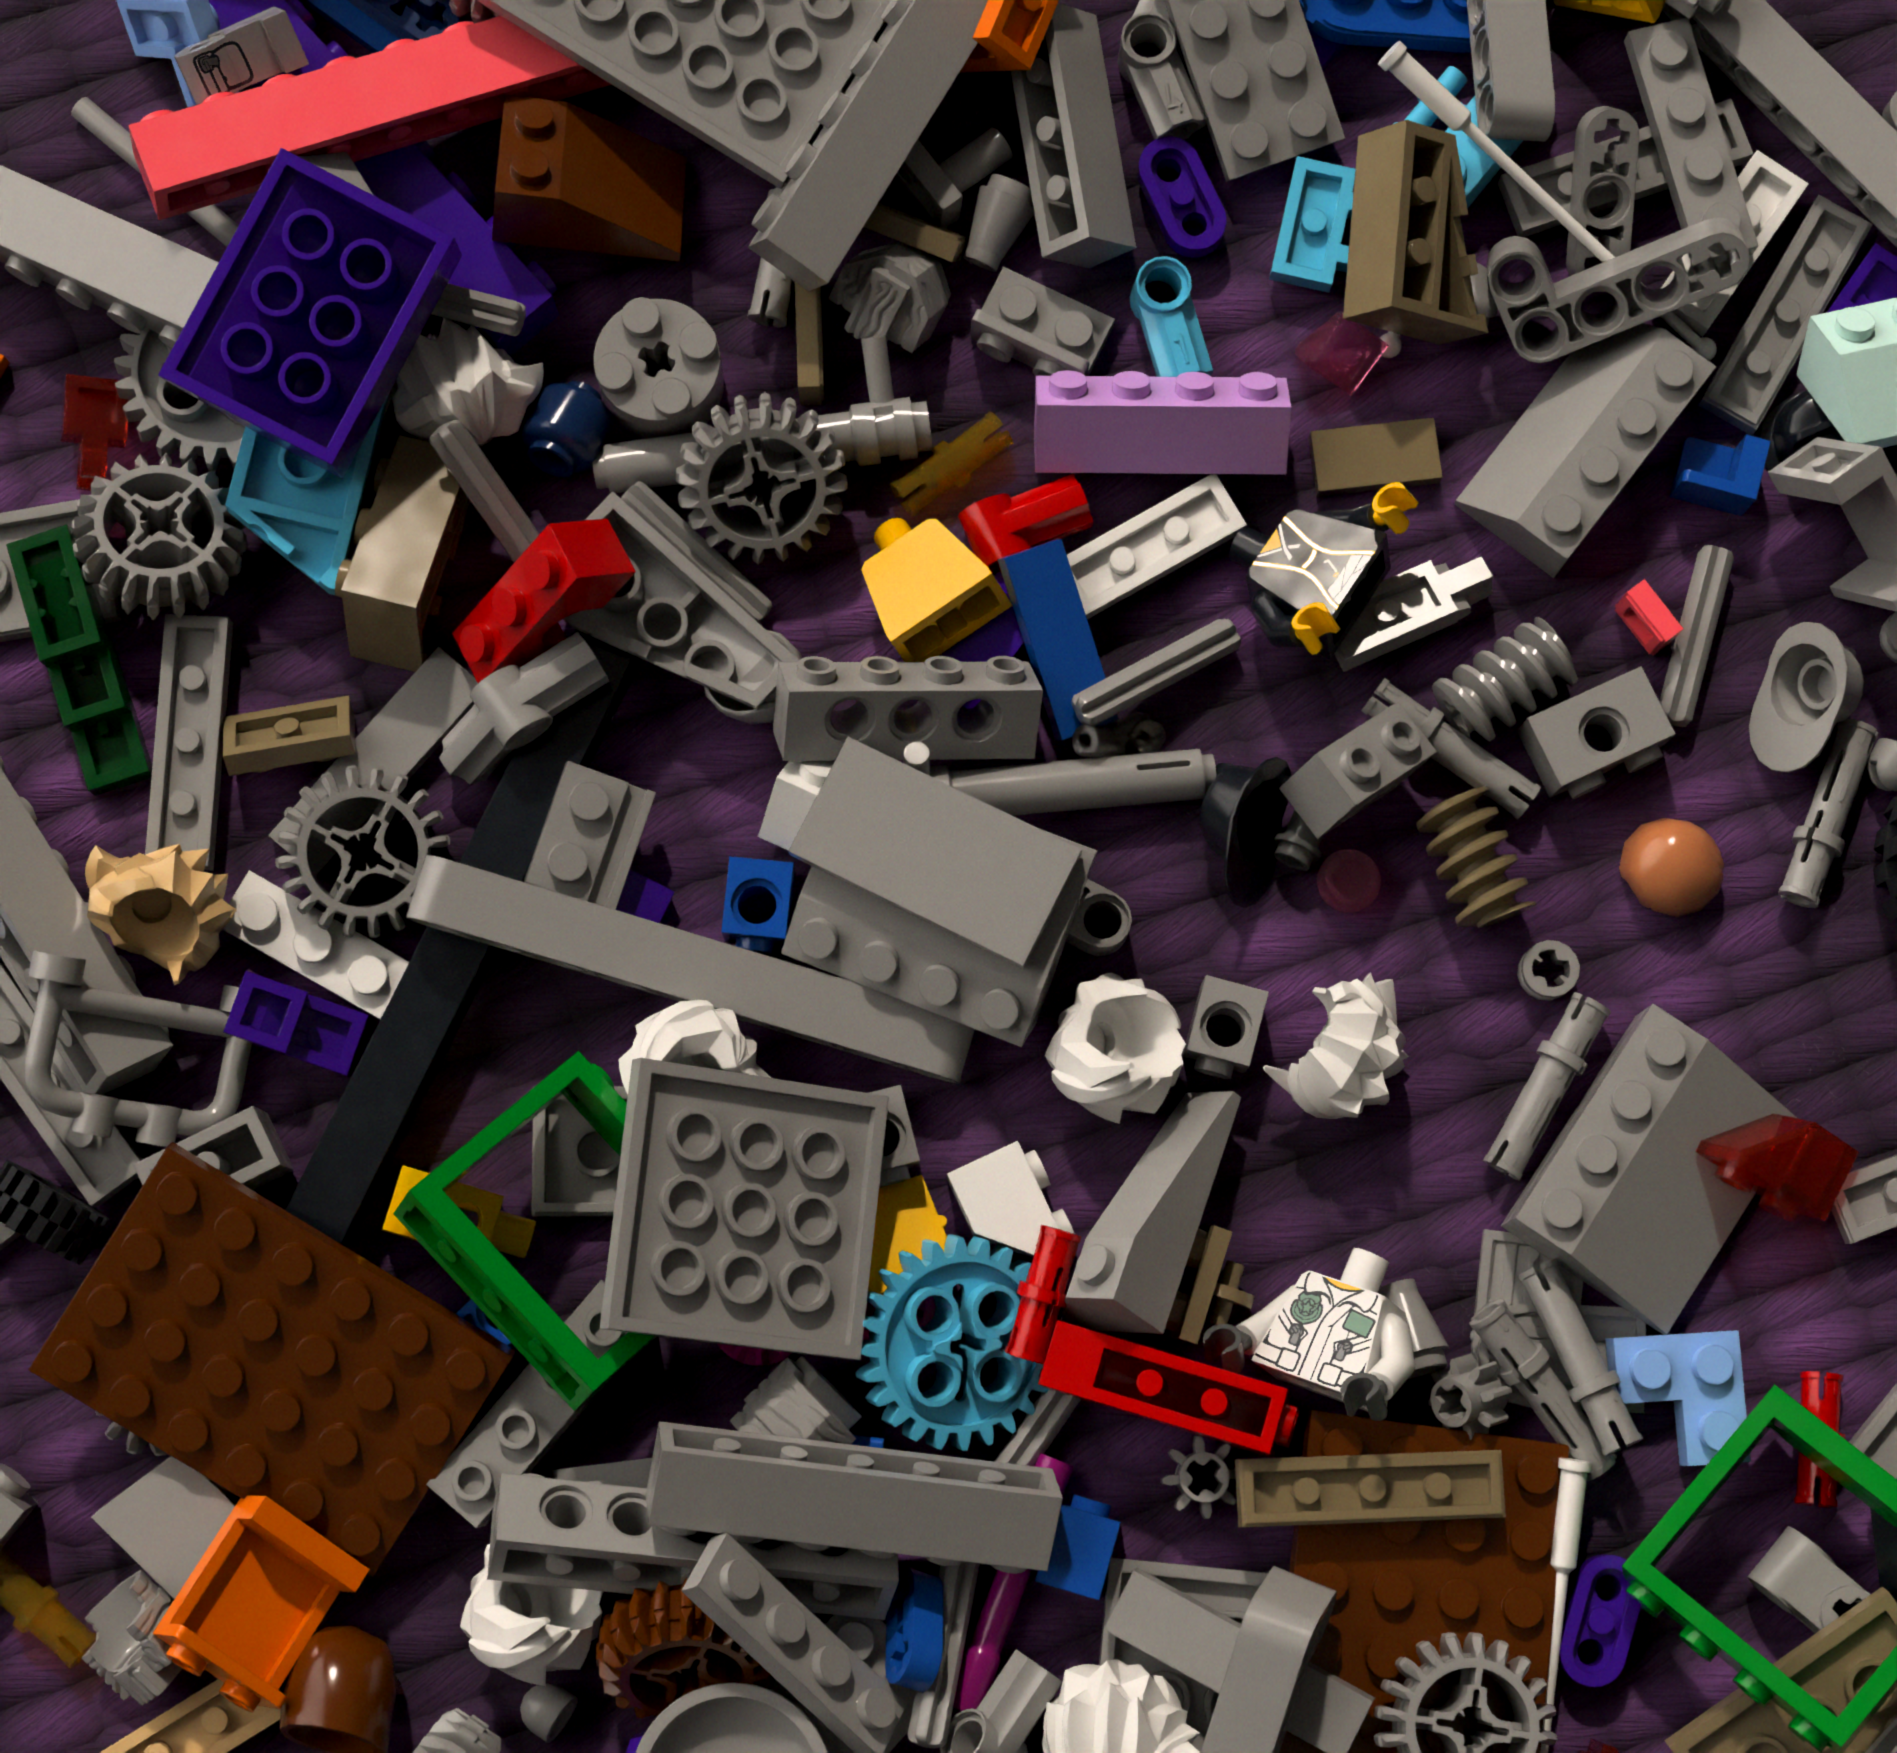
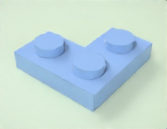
(167, 28)
(1696, 1373)

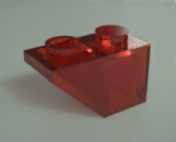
(1784, 1160)

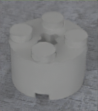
(644, 338)

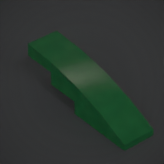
(80, 660)

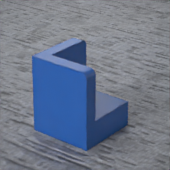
(1719, 474)

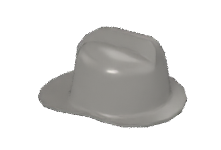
(1804, 694)

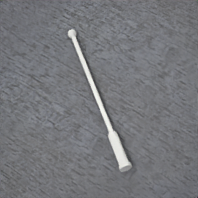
(1458, 118)
(1564, 1557)

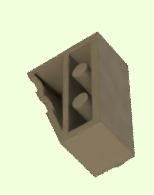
(1408, 238)
(401, 555)

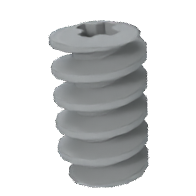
(1505, 679)

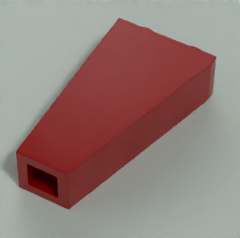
(1169, 1389)

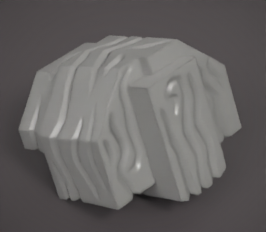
(893, 294)
(798, 1404)
(124, 1643)

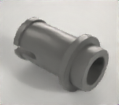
(1297, 845)

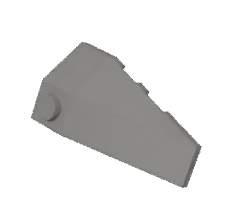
(681, 617)
(1148, 1229)

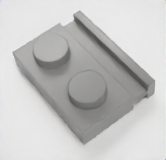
(590, 836)

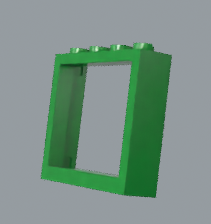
(486, 1273)
(1710, 1636)

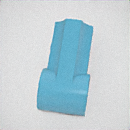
(1171, 327)

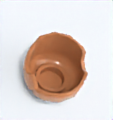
(1672, 866)

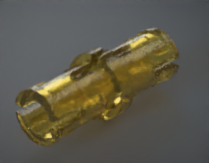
(951, 464)
(41, 1613)

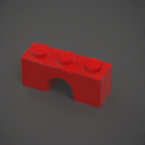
(559, 574)

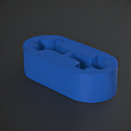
(915, 1631)

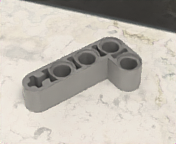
(1617, 276)
(1269, 1664)

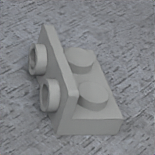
(1039, 327)

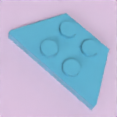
(299, 505)

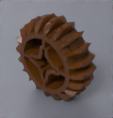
(665, 1648)

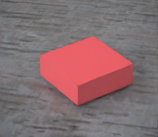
(1648, 618)

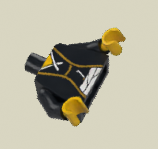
(1320, 569)

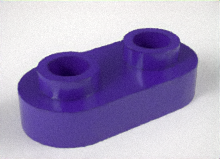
(1182, 200)
(1604, 1621)

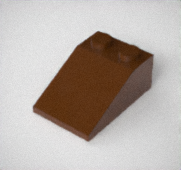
(585, 183)

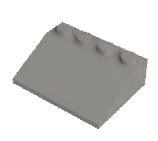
(924, 965)
(1622, 1184)

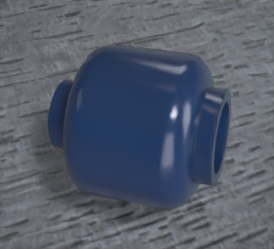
(566, 428)

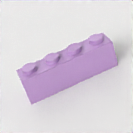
(1161, 423)

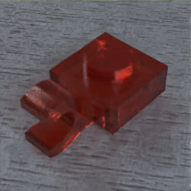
(95, 420)

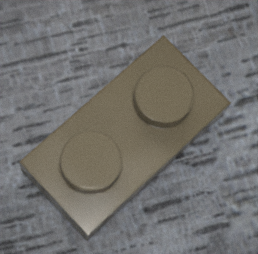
(289, 735)

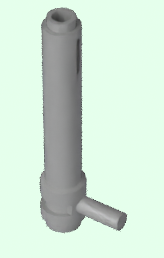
(862, 433)
(1078, 782)

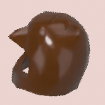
(341, 1693)

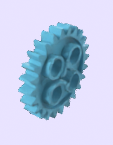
(902, 1348)

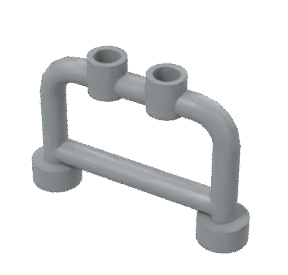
(96, 1113)

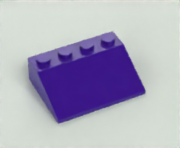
(312, 312)

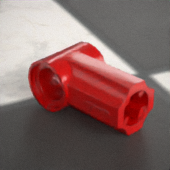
(1013, 524)

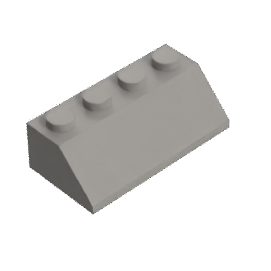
(1583, 441)

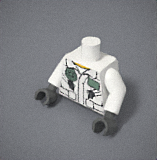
(1327, 1337)

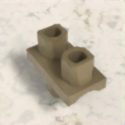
(1201, 1286)

